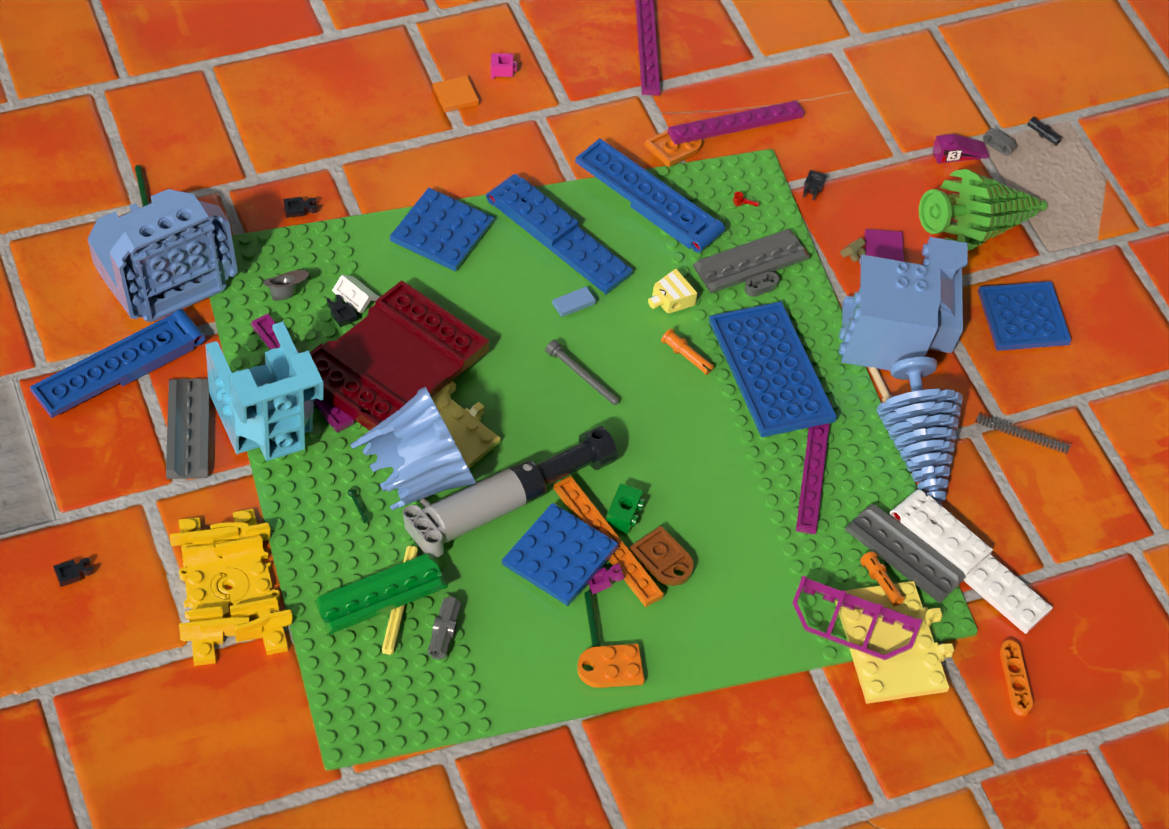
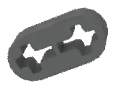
(999, 141)
(760, 281)

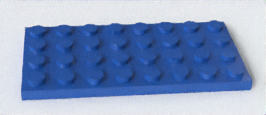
(772, 369)

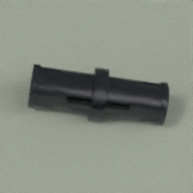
(1045, 131)

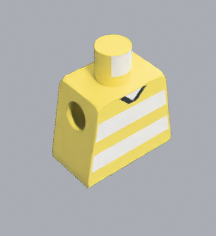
(673, 293)

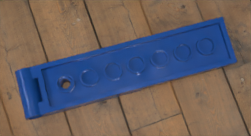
(651, 196)
(558, 232)
(119, 363)

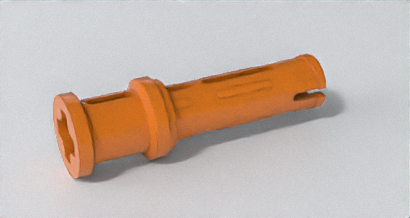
(680, 347)
(878, 572)

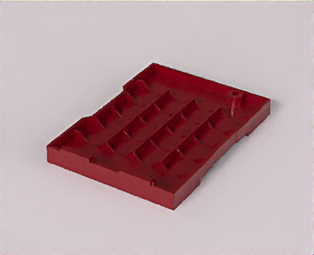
(394, 354)

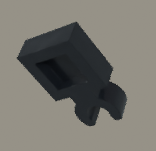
(814, 183)
(297, 207)
(342, 313)
(70, 572)

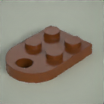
(663, 556)

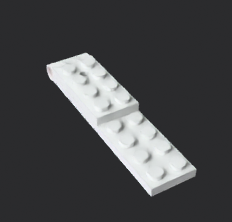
(971, 555)

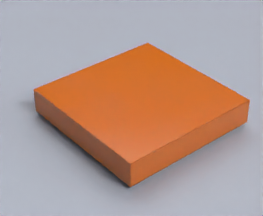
(455, 94)

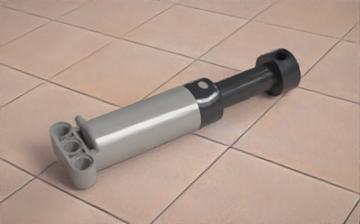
(503, 492)

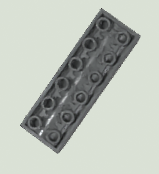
(750, 260)
(187, 429)
(906, 552)

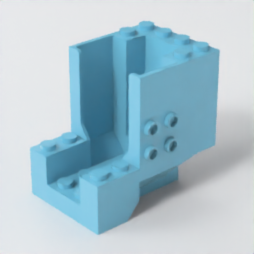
(269, 402)

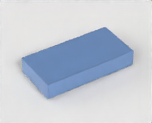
(573, 301)

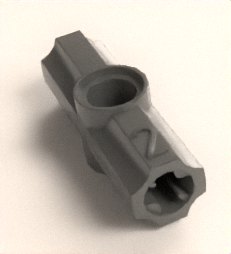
(444, 628)

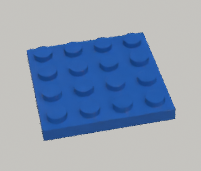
(441, 229)
(1024, 316)
(560, 554)

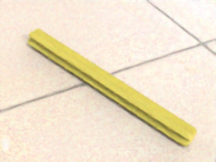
(397, 613)

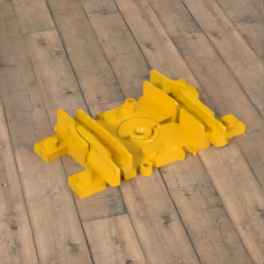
(232, 557)

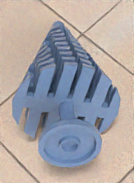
(923, 425)

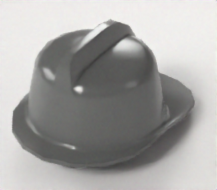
(285, 285)

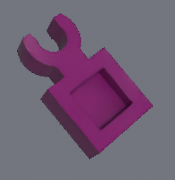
(603, 578)

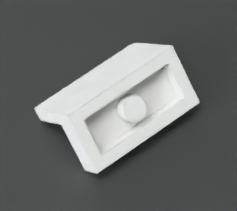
(354, 292)

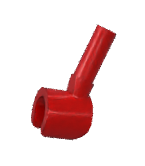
(738, 200)

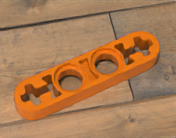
(1016, 677)

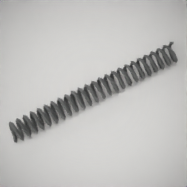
(1029, 435)

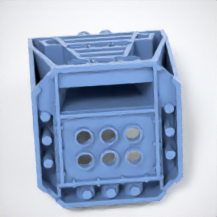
(164, 254)

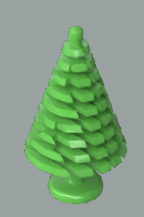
(982, 208)

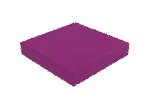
(884, 244)

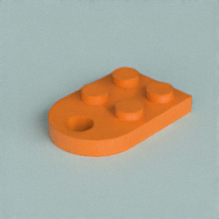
(669, 153)
(612, 666)

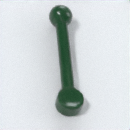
(351, 492)

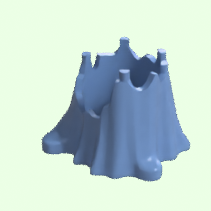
(418, 450)

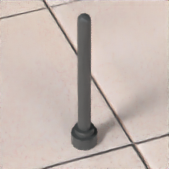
(554, 349)

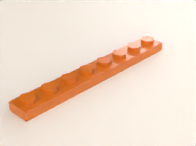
(634, 573)

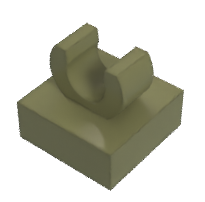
(854, 248)

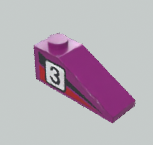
(958, 148)

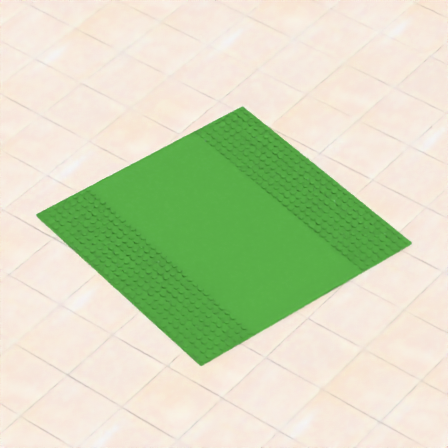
(675, 438)

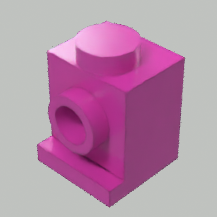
(502, 65)

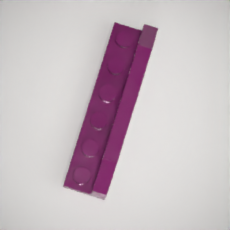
(851, 602)

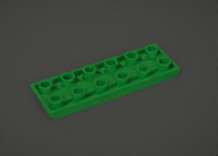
(380, 593)

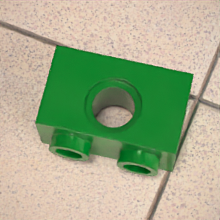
(628, 498)

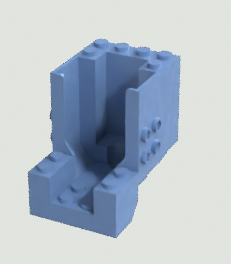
(905, 307)

